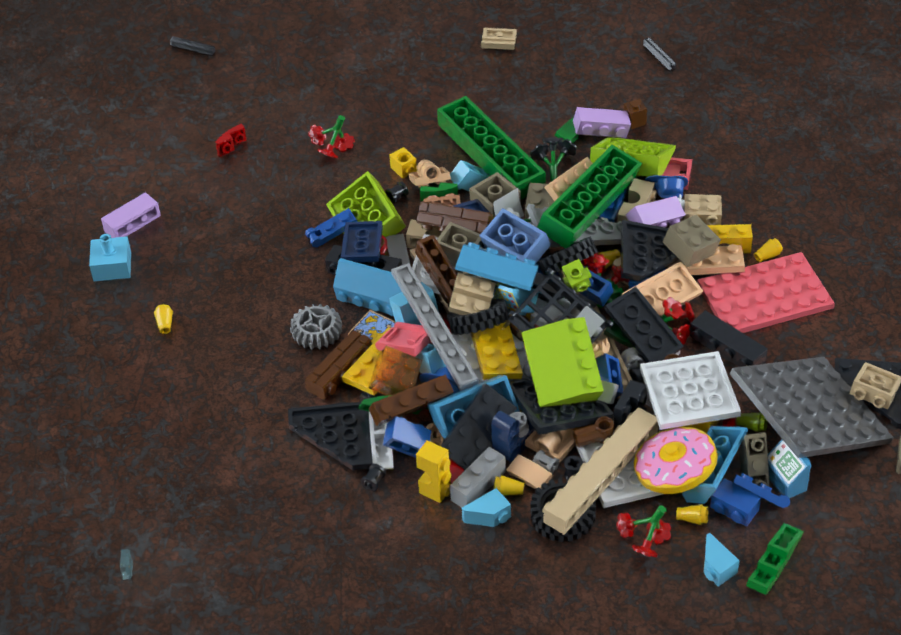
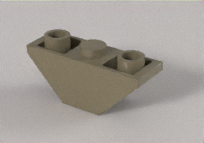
(755, 458)

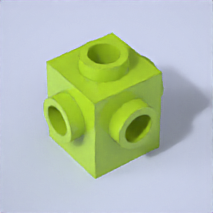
(576, 276)

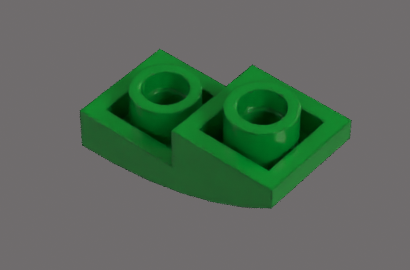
(567, 131)
(441, 191)

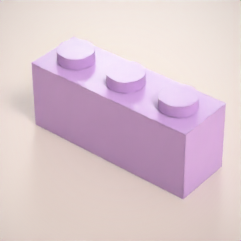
(601, 122)
(658, 213)
(131, 216)

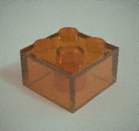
(394, 371)

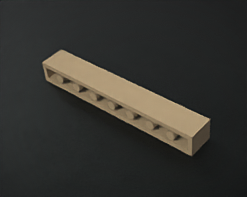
(599, 471)

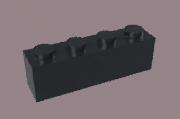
(727, 340)

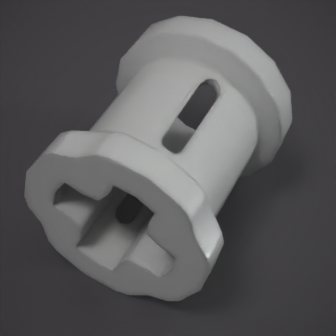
(546, 462)

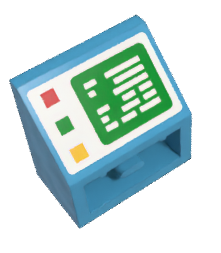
(787, 471)

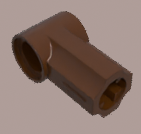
(594, 433)

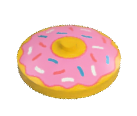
(675, 460)

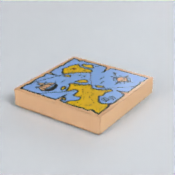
(373, 325)

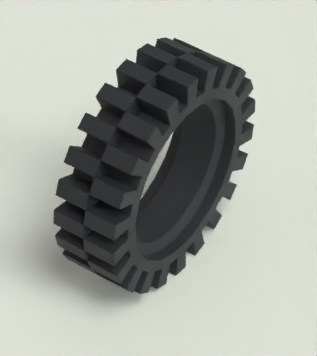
(578, 250)
(481, 320)
(548, 493)

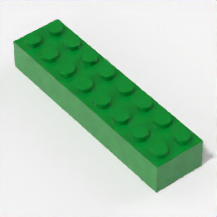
(489, 144)
(589, 196)

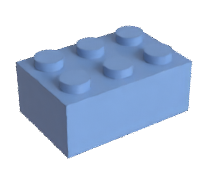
(515, 236)

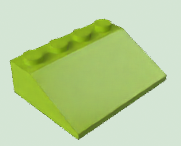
(651, 154)
(368, 203)
(563, 363)

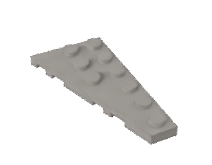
(601, 230)

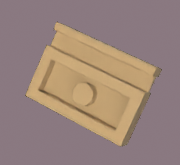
(499, 38)

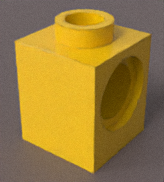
(403, 162)

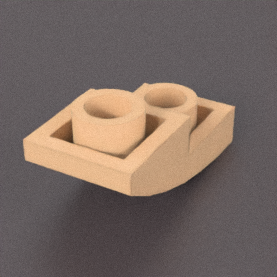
(600, 347)
(529, 472)

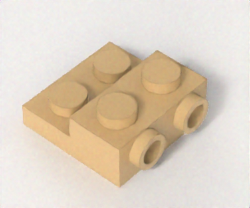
(706, 207)
(471, 294)
(875, 386)

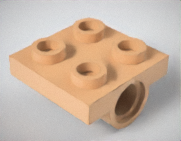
(436, 174)
(554, 444)

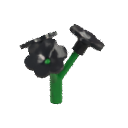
(565, 146)

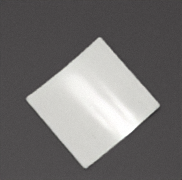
(509, 200)

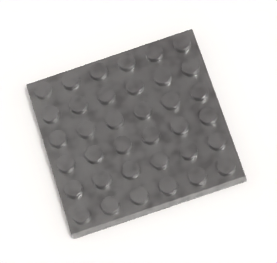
(811, 406)

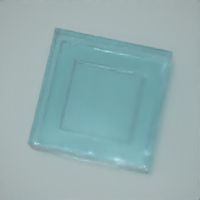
(126, 564)

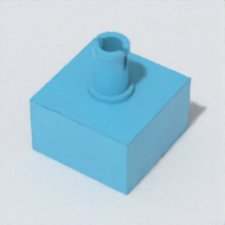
(110, 258)
(402, 310)

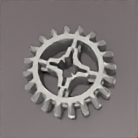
(316, 326)

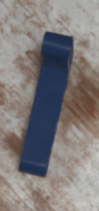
(506, 436)

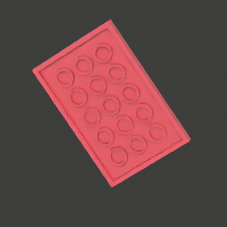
(766, 293)

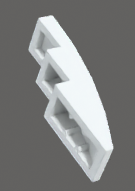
(380, 454)

